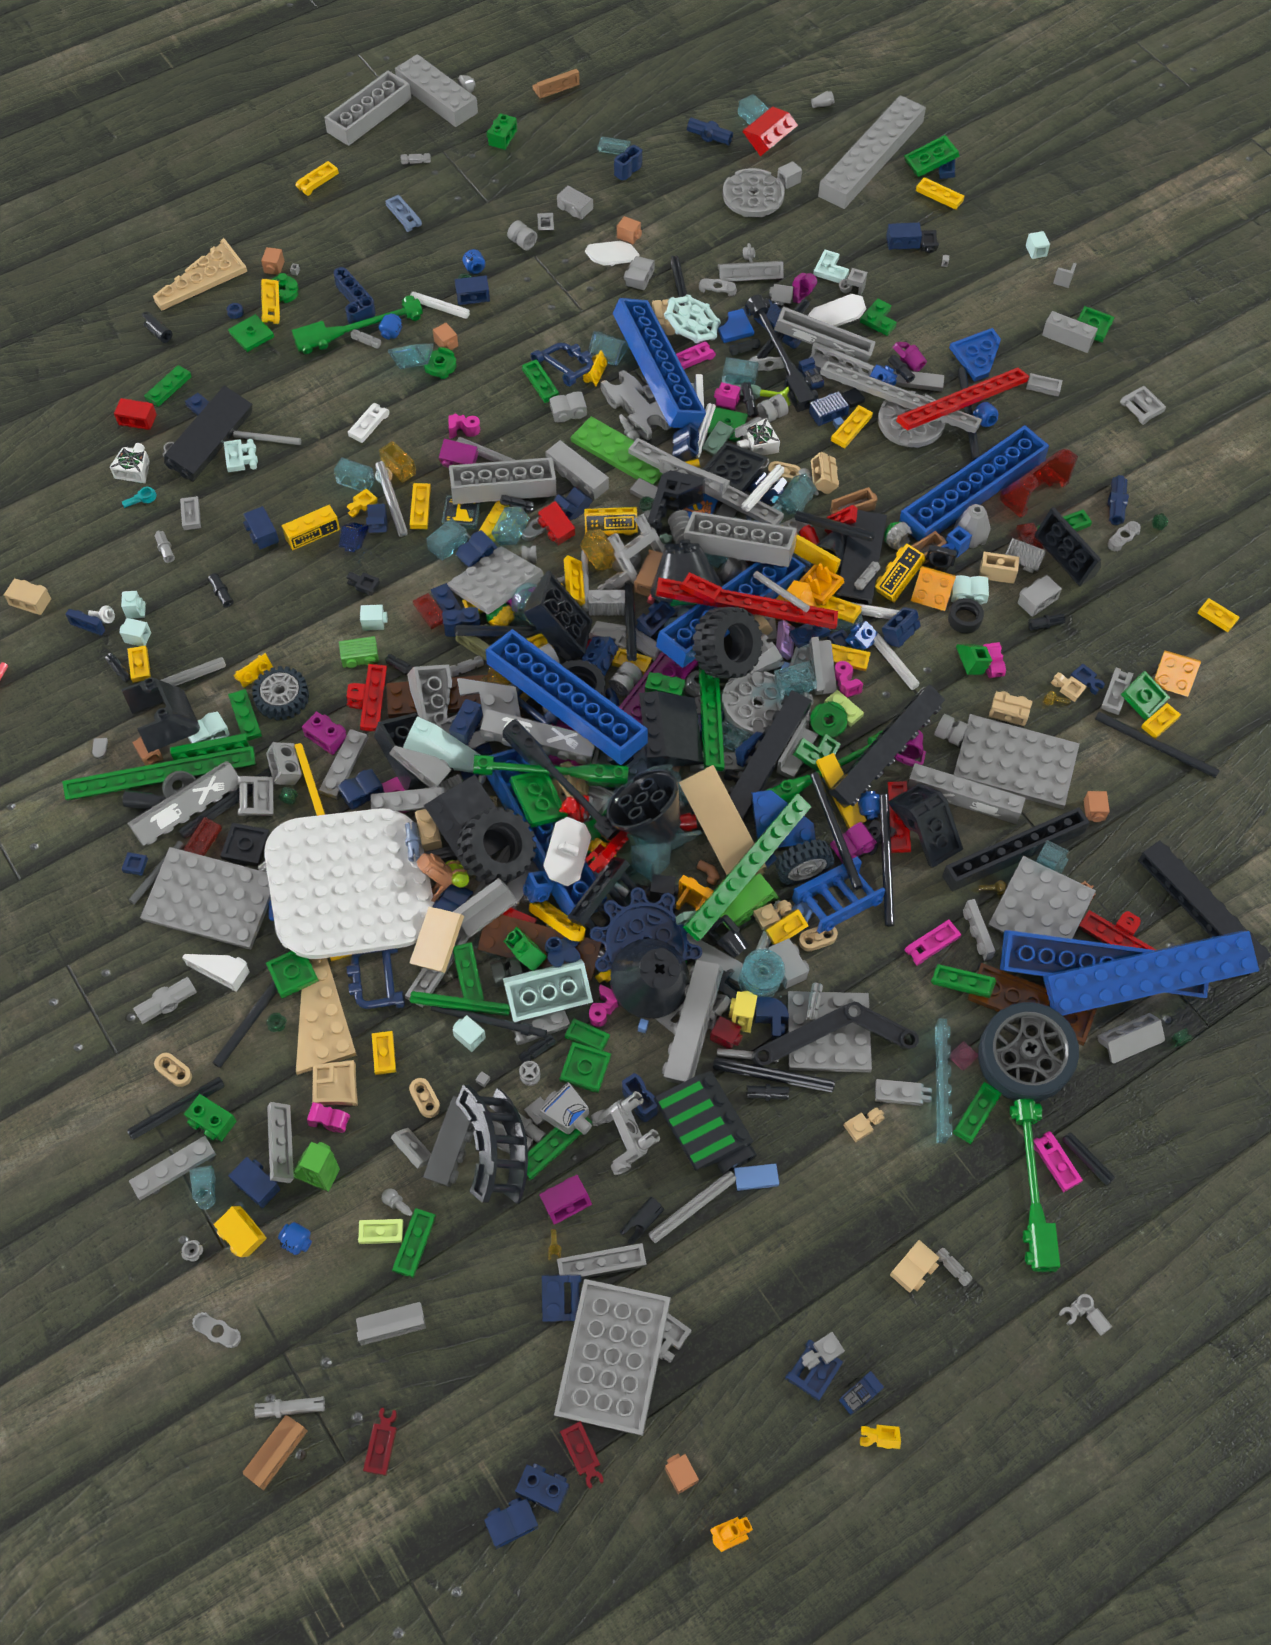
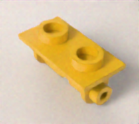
(597, 369)
(253, 670)

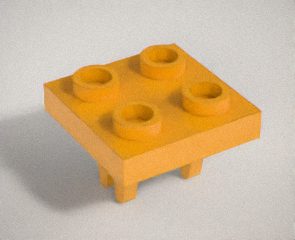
(822, 583)
(933, 588)
(1176, 673)
(692, 893)

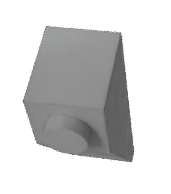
(425, 767)

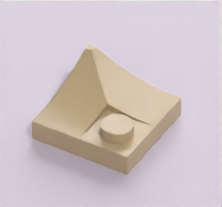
(335, 1083)

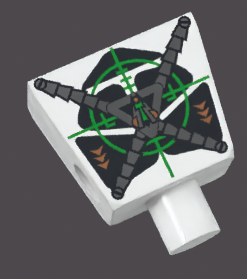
(760, 439)
(131, 464)

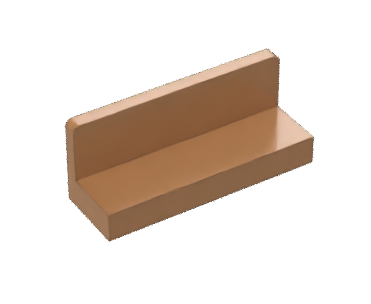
(557, 83)
(274, 1452)

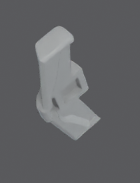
(618, 634)

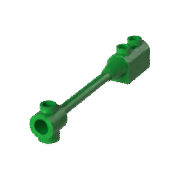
(319, 336)
(595, 774)
(791, 787)
(1039, 1234)

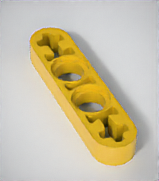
(557, 920)

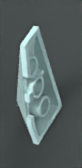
(434, 741)

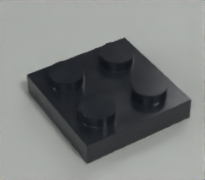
(245, 844)

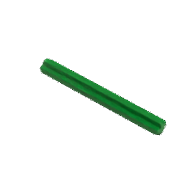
(460, 1003)

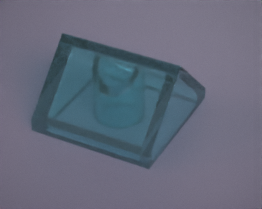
(611, 346)
(411, 355)
(650, 858)

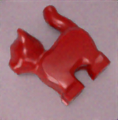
(574, 809)

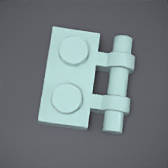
(234, 455)

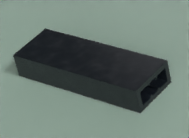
(207, 434)
(859, 556)

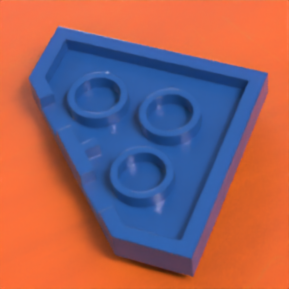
(977, 353)
(767, 807)

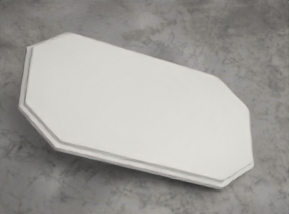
(611, 253)
(840, 310)
(567, 851)

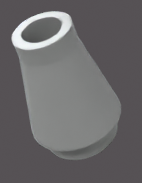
(823, 99)

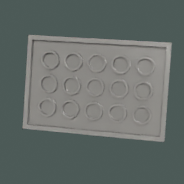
(1017, 761)
(208, 898)
(613, 1357)

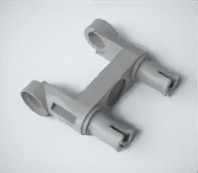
(624, 553)
(633, 1140)

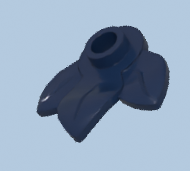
(561, 951)

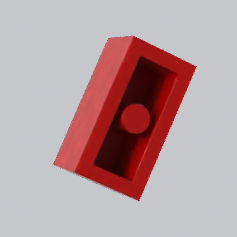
(135, 414)
(556, 523)

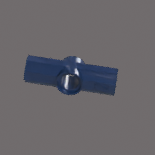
(710, 131)
(1118, 500)

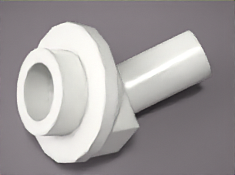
(106, 614)

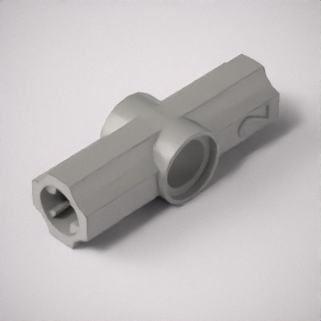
(164, 1000)

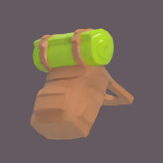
(442, 873)

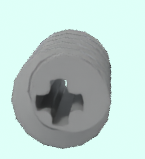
(678, 523)

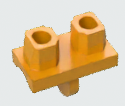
(731, 1533)

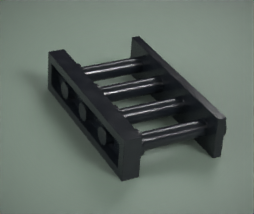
(598, 891)

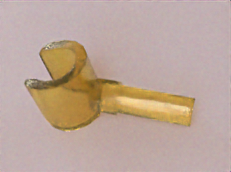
(1052, 696)
(1000, 887)
(554, 1248)

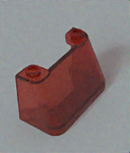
(1054, 469)

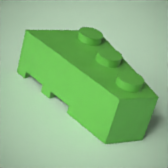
(752, 897)
(317, 1166)

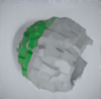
(896, 535)

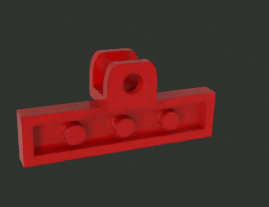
(369, 696)
(900, 841)
(604, 854)
(1117, 934)

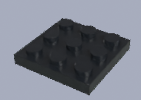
(737, 465)

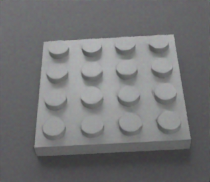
(494, 579)
(1041, 902)
(839, 1051)

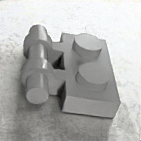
(675, 1335)

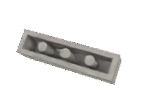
(578, 470)

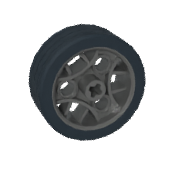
(1028, 1051)

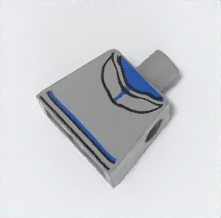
(567, 1111)

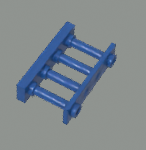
(836, 878)

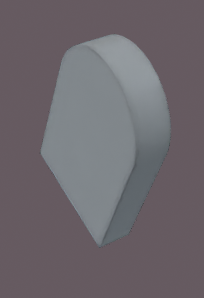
(100, 747)

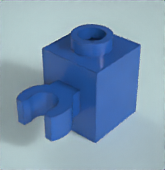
(958, 540)

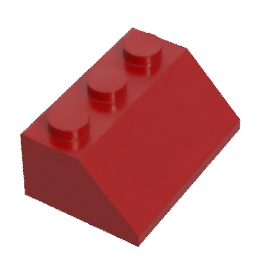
(769, 129)

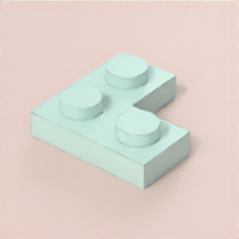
(827, 267)

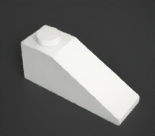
(221, 968)

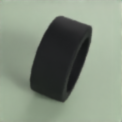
(970, 605)

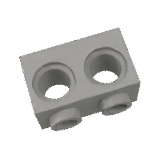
(284, 763)

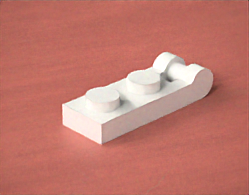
(368, 422)

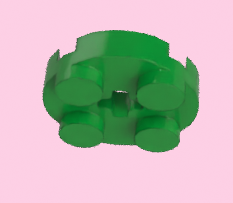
(290, 286)
(441, 369)
(826, 710)

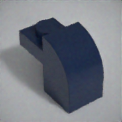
(773, 493)
(574, 503)
(377, 518)
(773, 1012)

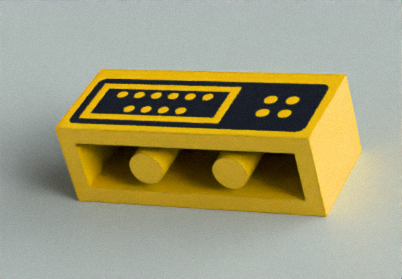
(612, 520)
(310, 527)
(899, 572)

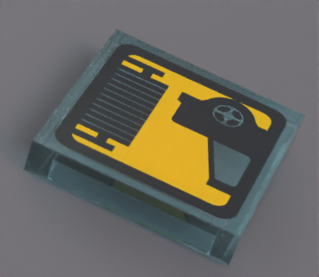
(463, 514)

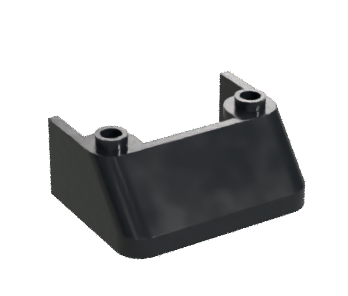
(172, 722)

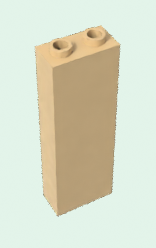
(718, 817)

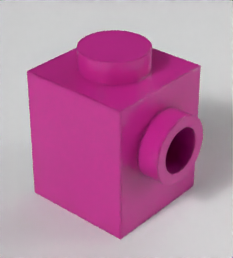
(727, 396)

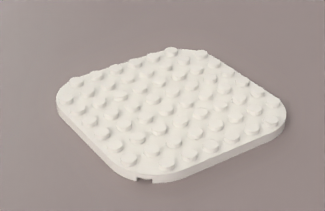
(345, 884)

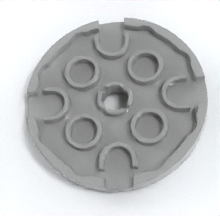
(768, 193)
(916, 437)
(739, 698)

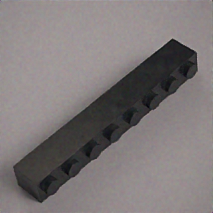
(886, 746)
(768, 751)
(1014, 848)
(1194, 896)

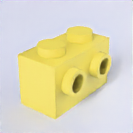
(743, 1009)

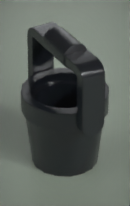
(940, 558)
(732, 941)

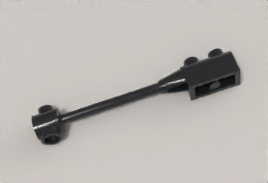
(798, 385)
(533, 751)

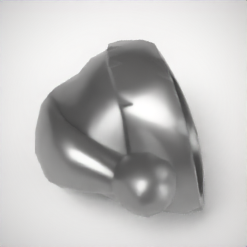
(731, 569)

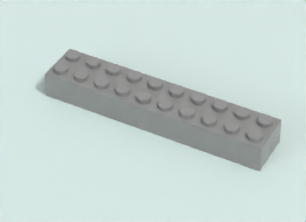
(871, 152)

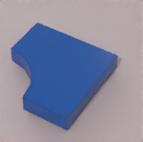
(736, 327)

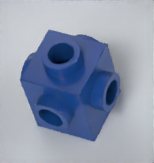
(884, 374)
(861, 636)
(537, 886)

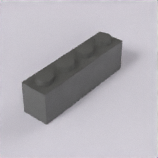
(449, 1147)

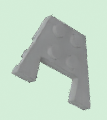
(493, 697)

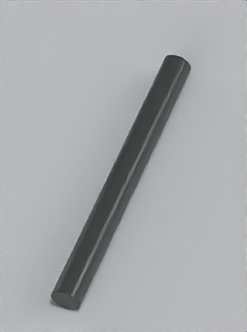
(151, 878)

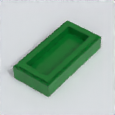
(587, 1035)

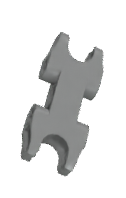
(629, 396)

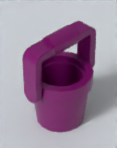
(803, 286)
(911, 355)
(913, 751)

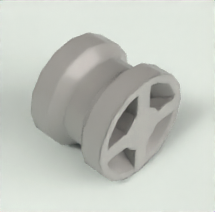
(529, 554)
(529, 1068)

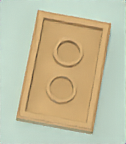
(436, 939)

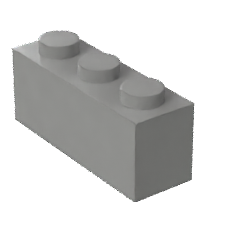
(1069, 331)

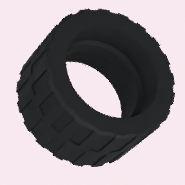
(588, 673)

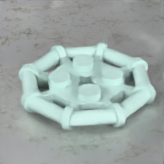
(692, 318)

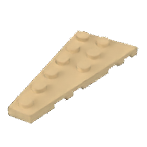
(202, 275)
(322, 1023)

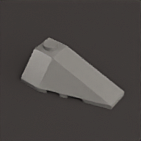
(431, 691)

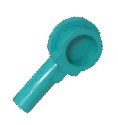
(145, 495)

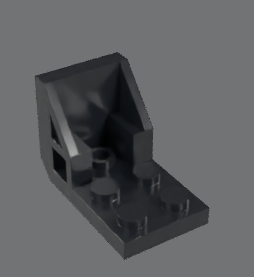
(684, 487)
(930, 816)

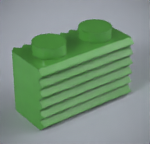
(358, 652)

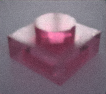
(963, 1056)

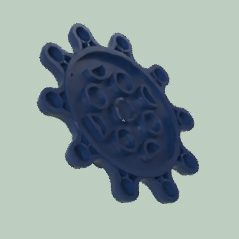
(638, 922)

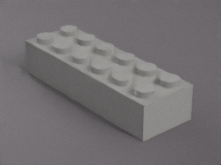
(437, 90)
(368, 108)
(511, 478)
(742, 538)

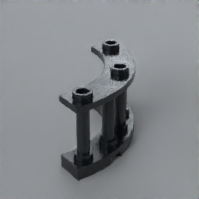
(486, 1143)

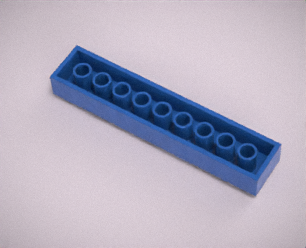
(659, 363)
(975, 483)
(677, 637)
(567, 697)
(565, 896)
(1050, 954)
(1151, 973)

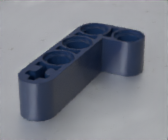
(361, 303)

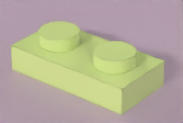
(852, 711)
(380, 1231)

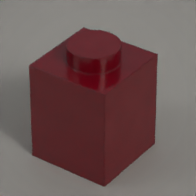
(726, 1033)

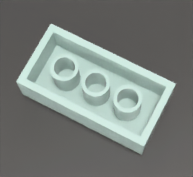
(547, 990)

